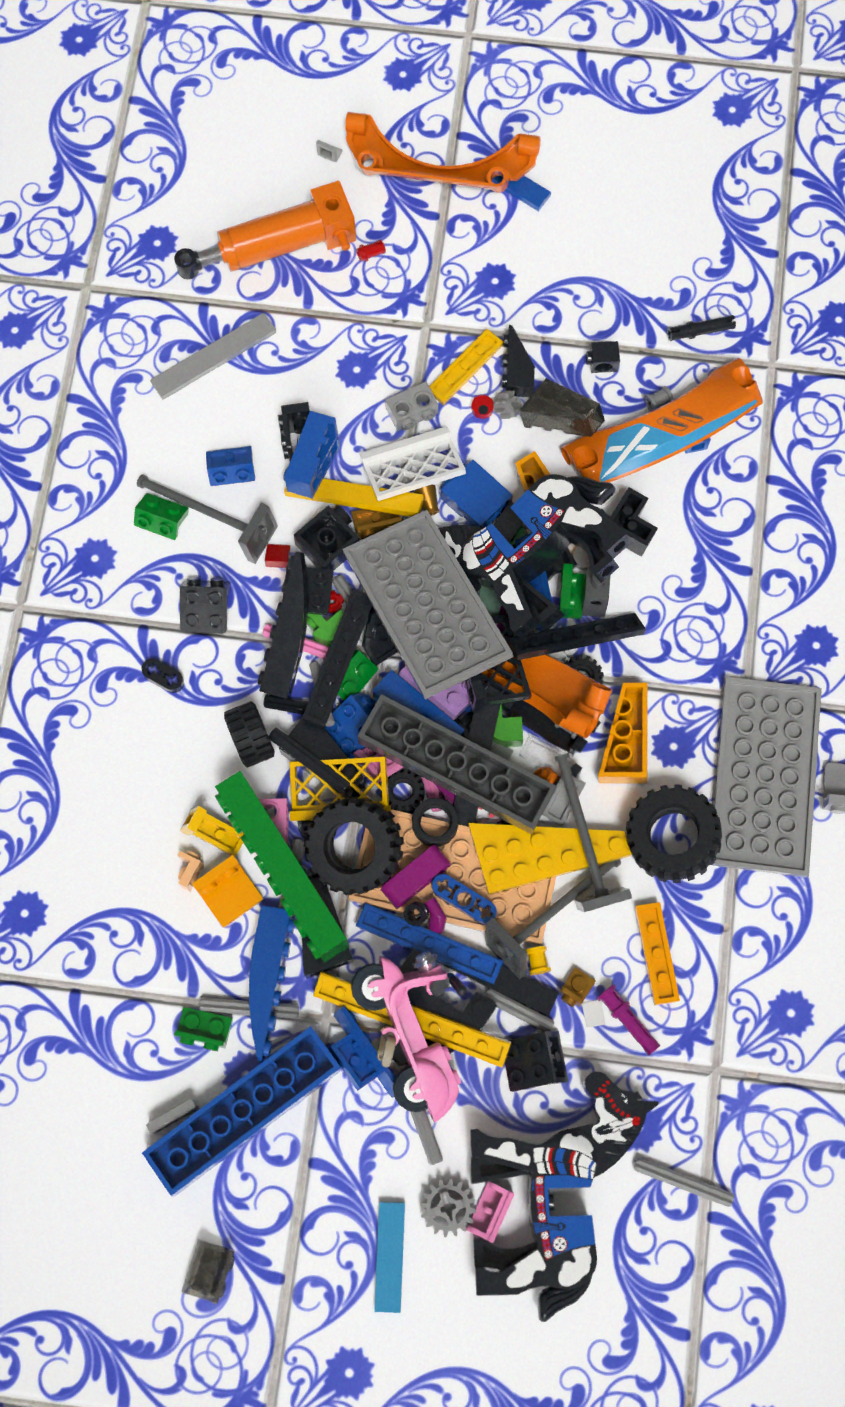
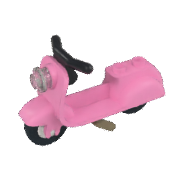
(428, 1079)

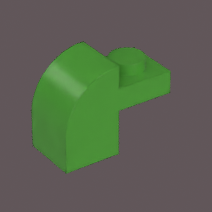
(325, 629)
(508, 731)

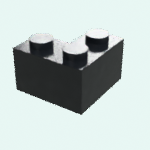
(627, 518)

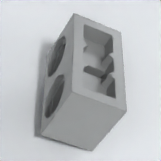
(408, 401)

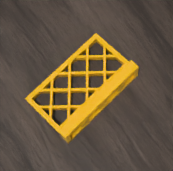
(308, 811)

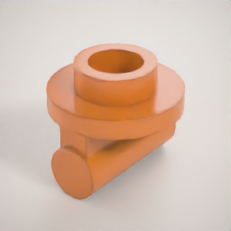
(547, 774)

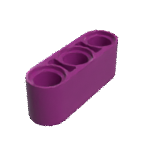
(415, 876)

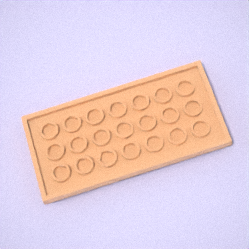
(514, 906)

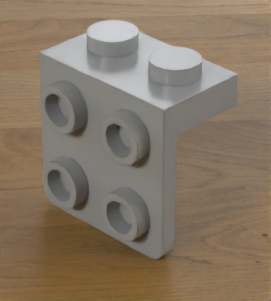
(834, 788)

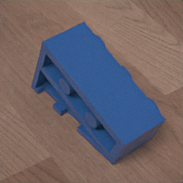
(312, 455)

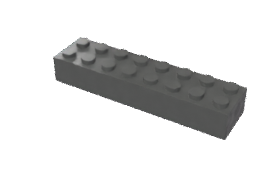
(456, 764)

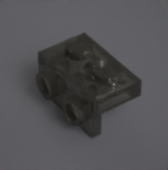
(208, 1271)

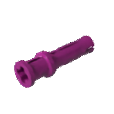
(621, 1010)

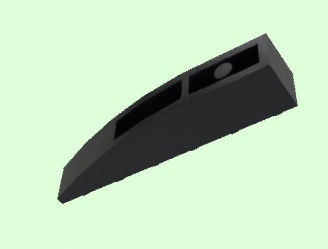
(288, 634)

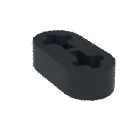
(159, 680)

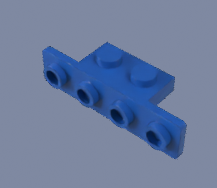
(358, 1056)

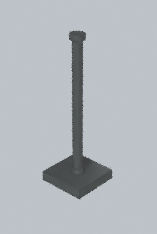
(255, 533)
(602, 896)
(509, 948)

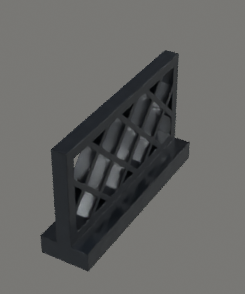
(475, 685)

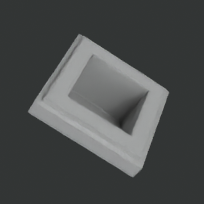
(328, 151)

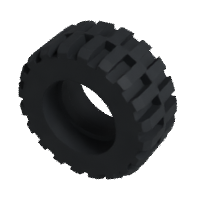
(666, 802)
(322, 852)

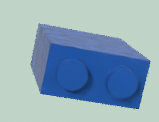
(476, 495)

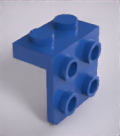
(349, 721)

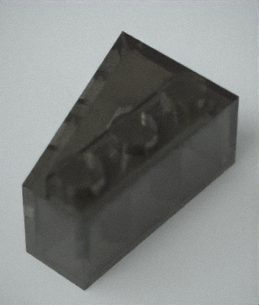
(561, 409)

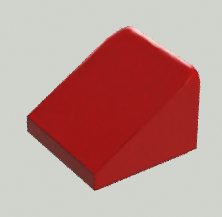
(277, 556)

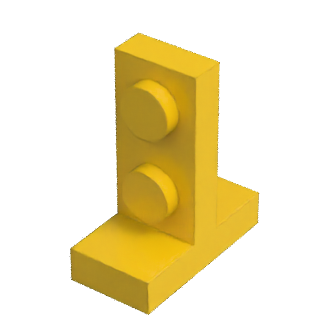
(212, 831)

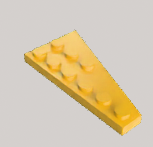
(517, 858)

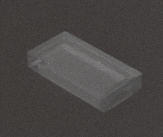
(542, 753)

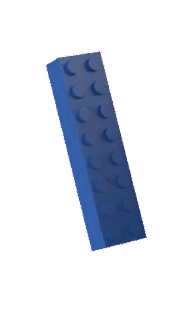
(241, 1112)

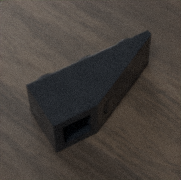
(519, 366)

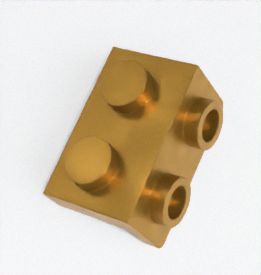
(371, 522)

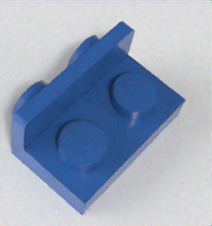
(230, 466)

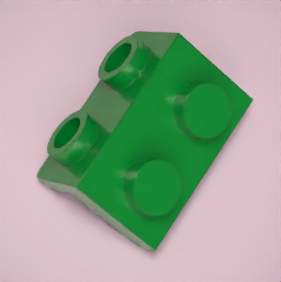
(159, 516)
(357, 675)

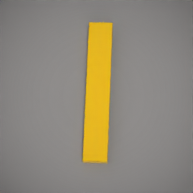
(364, 498)

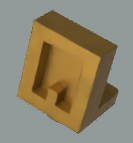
(576, 988)

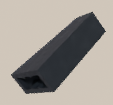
(323, 747)
(314, 967)

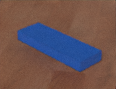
(526, 191)

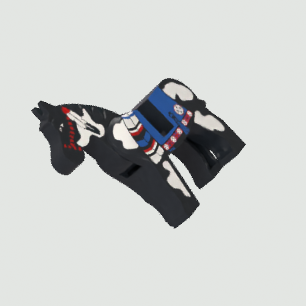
(557, 515)
(562, 1245)

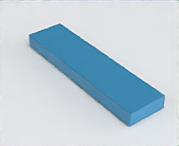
(389, 1257)

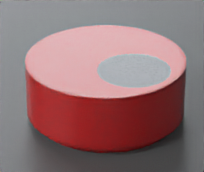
(482, 406)

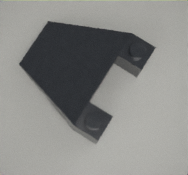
(474, 1015)

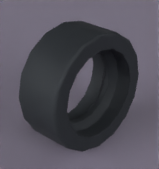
(430, 804)

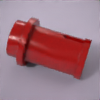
(370, 250)

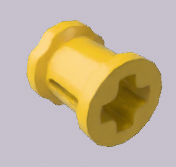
(538, 960)

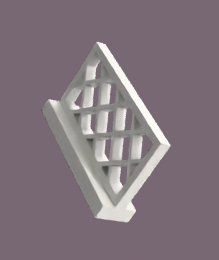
(407, 452)

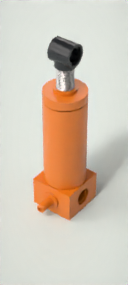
(321, 219)

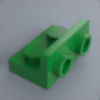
(571, 592)
(203, 1028)

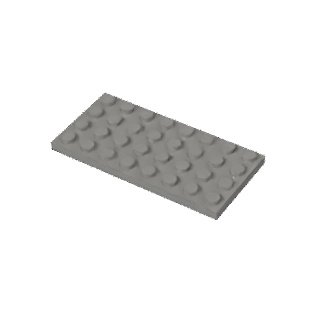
(427, 604)
(767, 775)

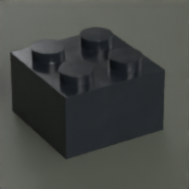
(325, 538)

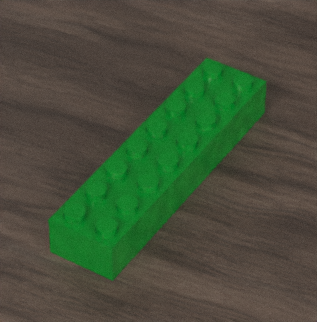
(279, 862)

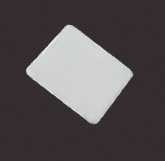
(593, 1013)

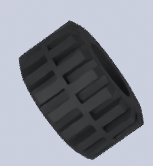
(249, 734)

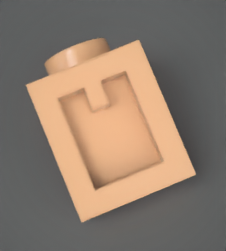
(190, 873)

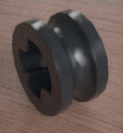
(410, 918)

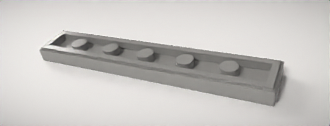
(213, 356)

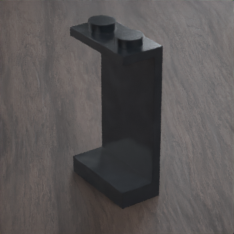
(545, 727)

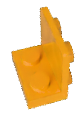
(227, 891)

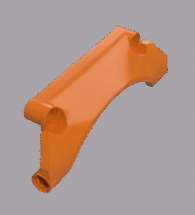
(509, 162)

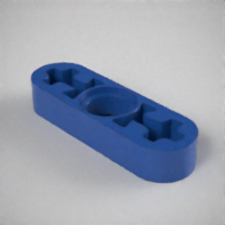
(463, 889)

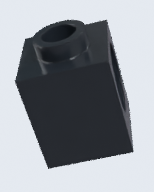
(603, 357)

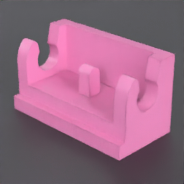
(490, 1212)

